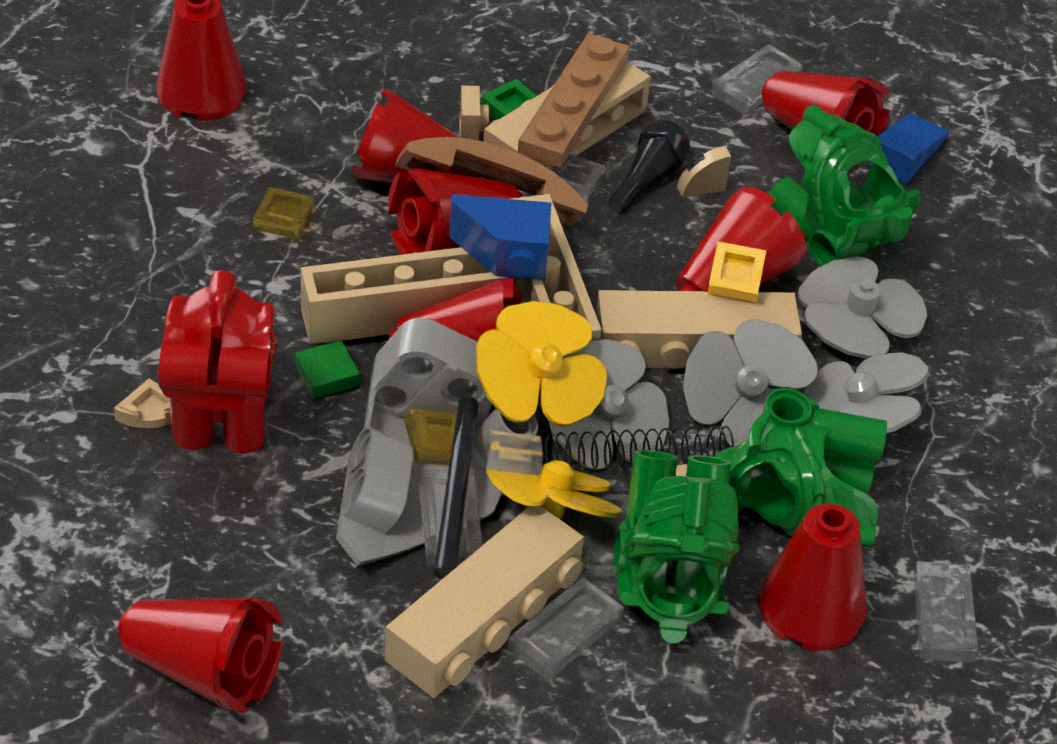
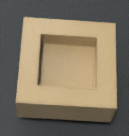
(473, 115)

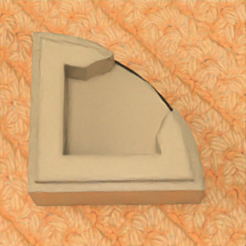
(708, 175)
(144, 407)

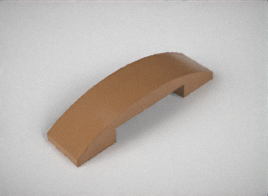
(495, 163)

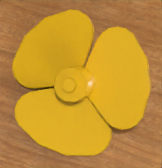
(529, 356)
(556, 489)

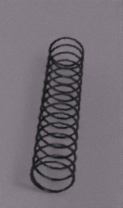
(567, 446)

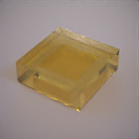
(283, 213)
(430, 435)

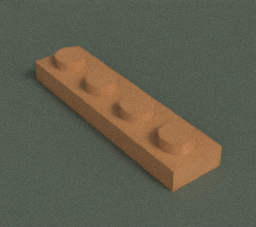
(573, 100)

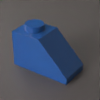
(503, 234)

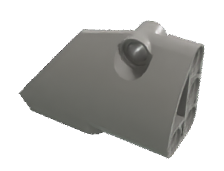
(421, 370)

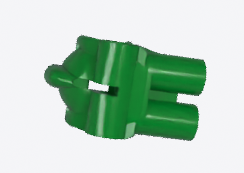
(827, 205)
(807, 459)
(680, 521)

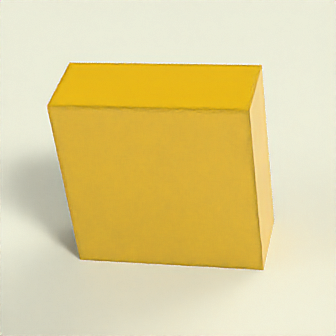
(736, 272)

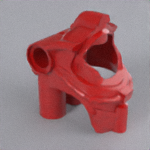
(218, 365)

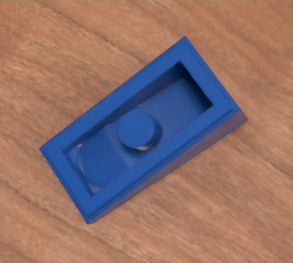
(910, 145)

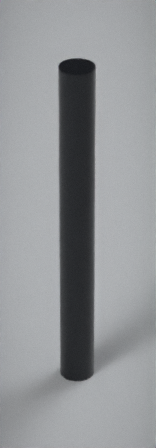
(456, 487)

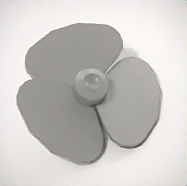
(846, 300)
(740, 371)
(864, 392)
(637, 408)

